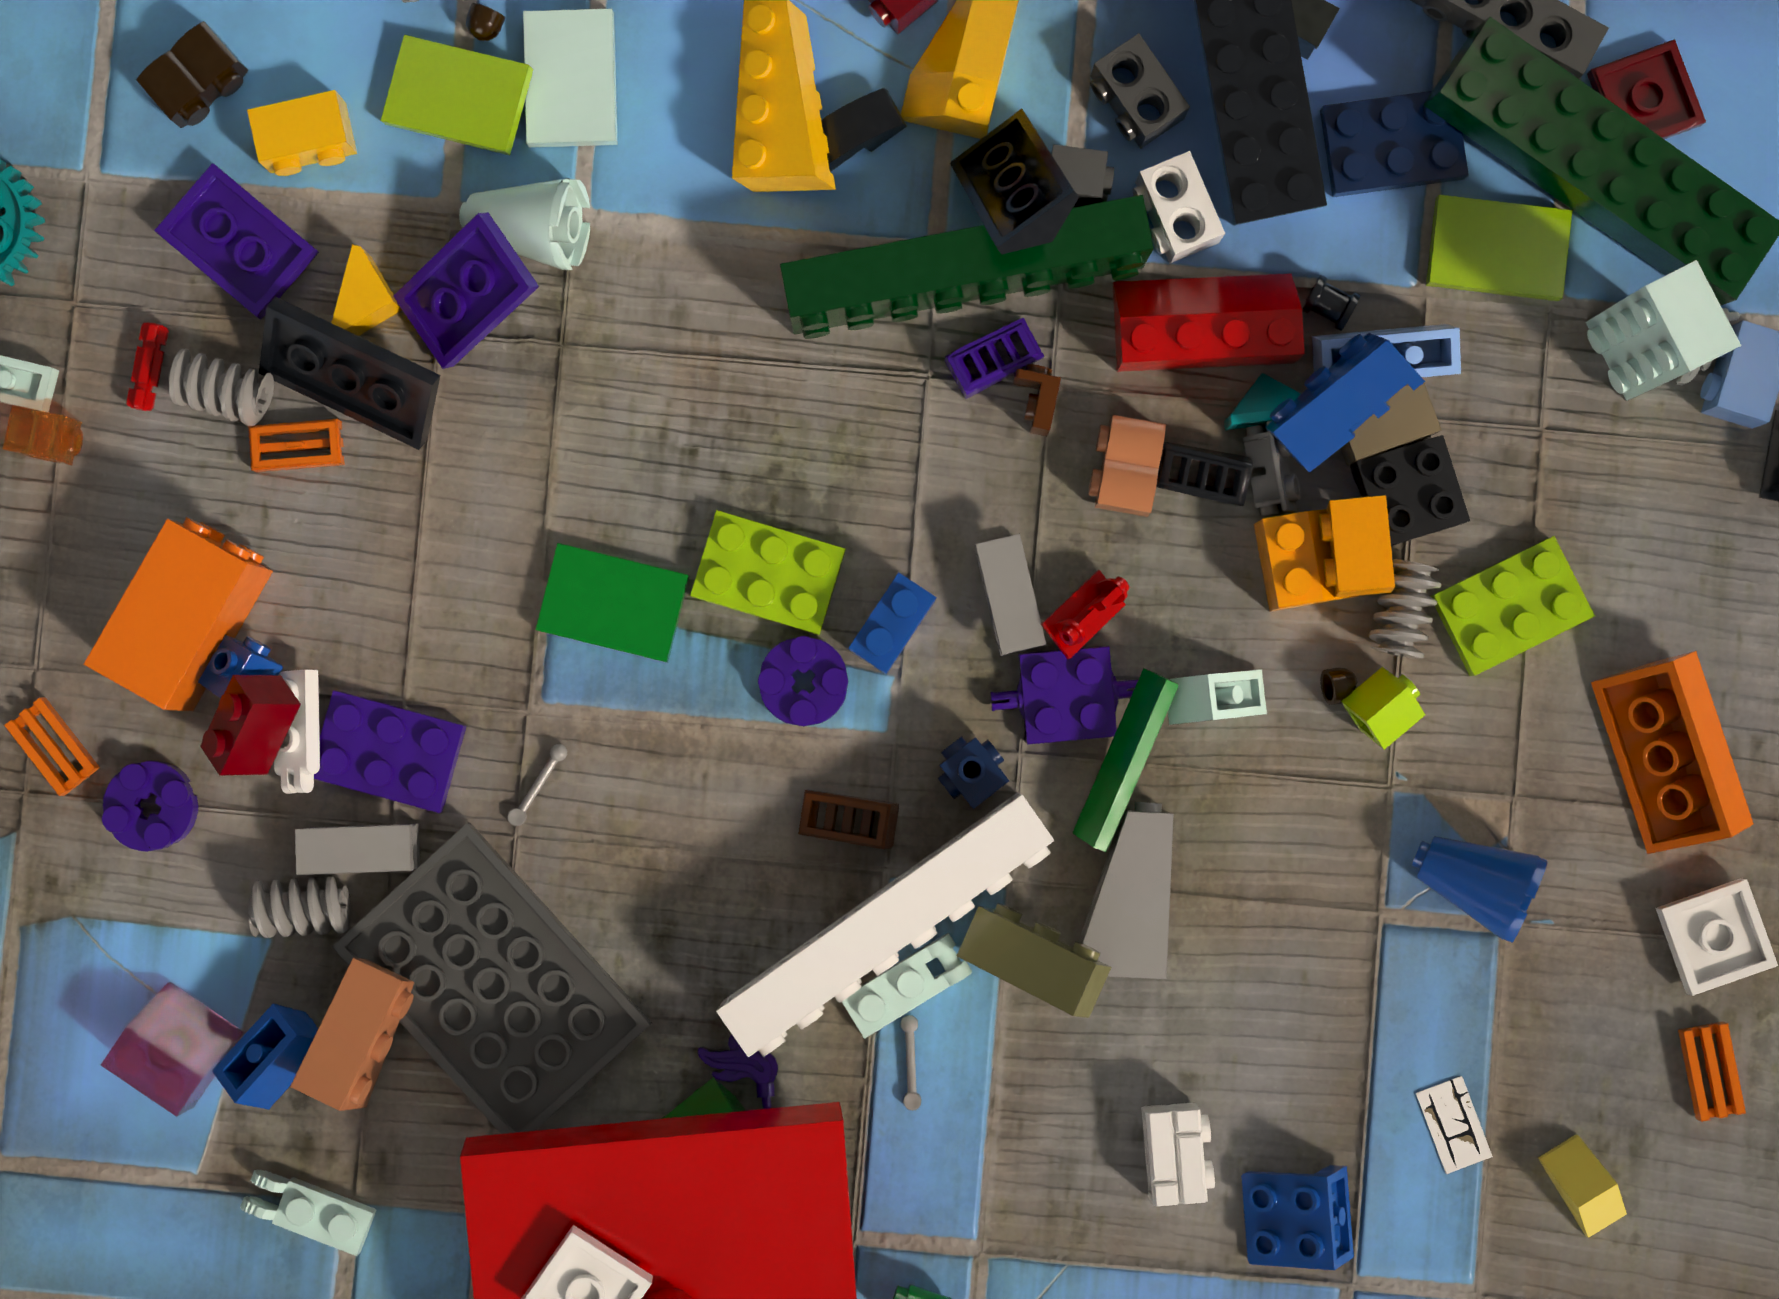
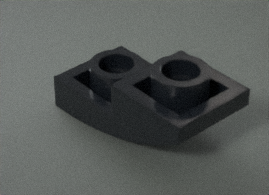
(861, 125)

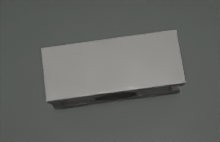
(1009, 595)
(357, 849)

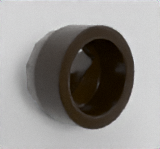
(484, 22)
(1337, 684)

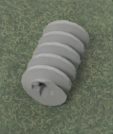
(219, 391)
(1405, 610)
(299, 909)

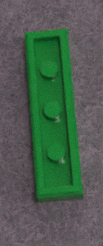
(1125, 759)

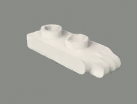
(300, 751)

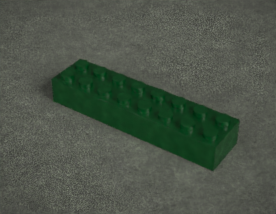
(1601, 161)
(961, 268)

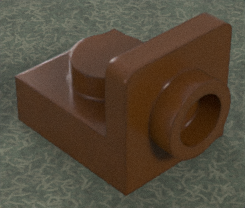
(1039, 407)

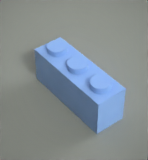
(1428, 349)

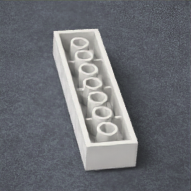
(884, 924)

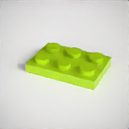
(768, 572)
(1512, 606)

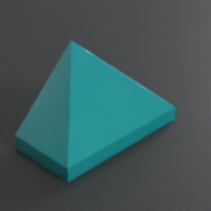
(1258, 403)

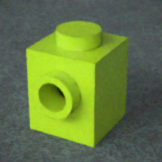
(1384, 707)

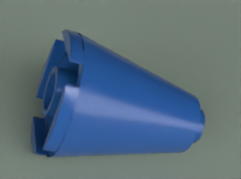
(1482, 881)

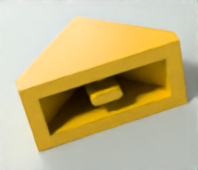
(363, 295)

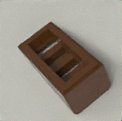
(886, 825)

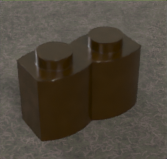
(193, 76)

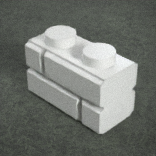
(1176, 1154)

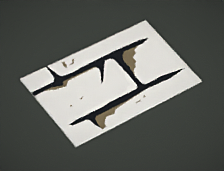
(1454, 1125)

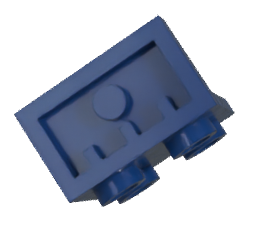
(1298, 1218)

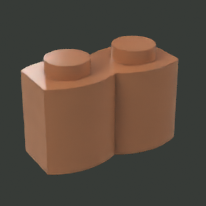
(1128, 466)

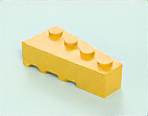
(778, 108)

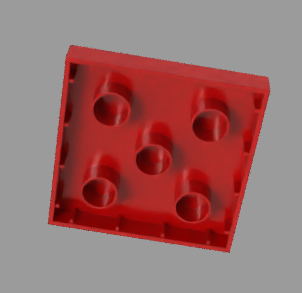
(696, 1201)

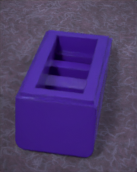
(962, 376)

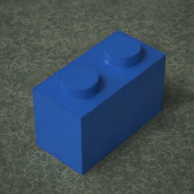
(892, 623)
(267, 1057)

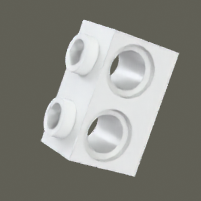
(1190, 205)

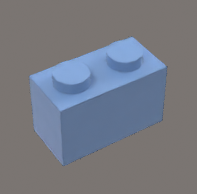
(1745, 379)

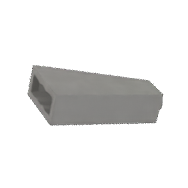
(1133, 896)

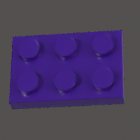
(236, 241)
(465, 290)
(388, 751)

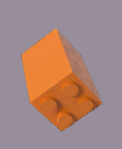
(178, 613)

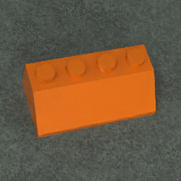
(1672, 754)

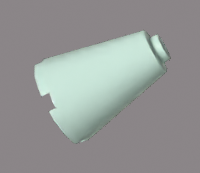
(538, 219)

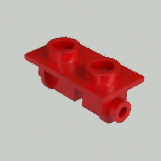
(1086, 612)

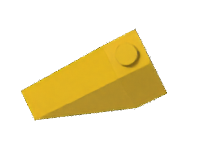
(961, 69)

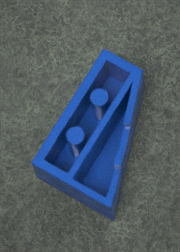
(1341, 399)

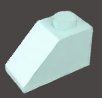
(1218, 697)

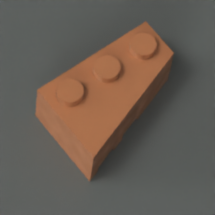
(354, 1036)

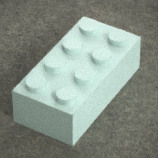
(1661, 332)

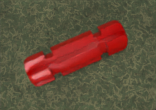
(147, 366)

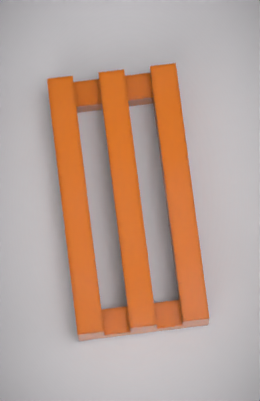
(335, 443)
(37, 756)
(1729, 1069)

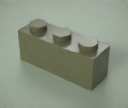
(1035, 960)

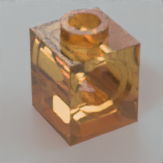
(43, 435)

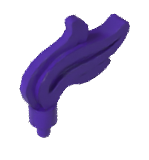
(739, 1065)

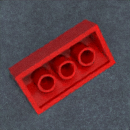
(1207, 322)

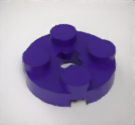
(803, 707)
(125, 816)

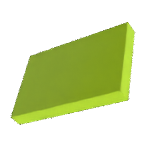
(457, 94)
(1499, 248)

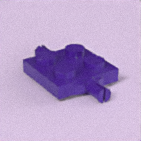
(1066, 696)

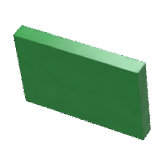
(612, 602)

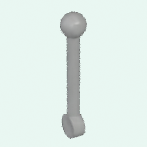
(518, 815)
(912, 1098)

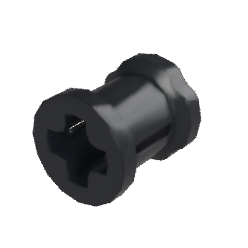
(1331, 302)

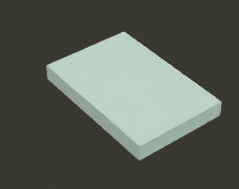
(572, 78)

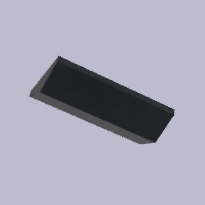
(1015, 185)

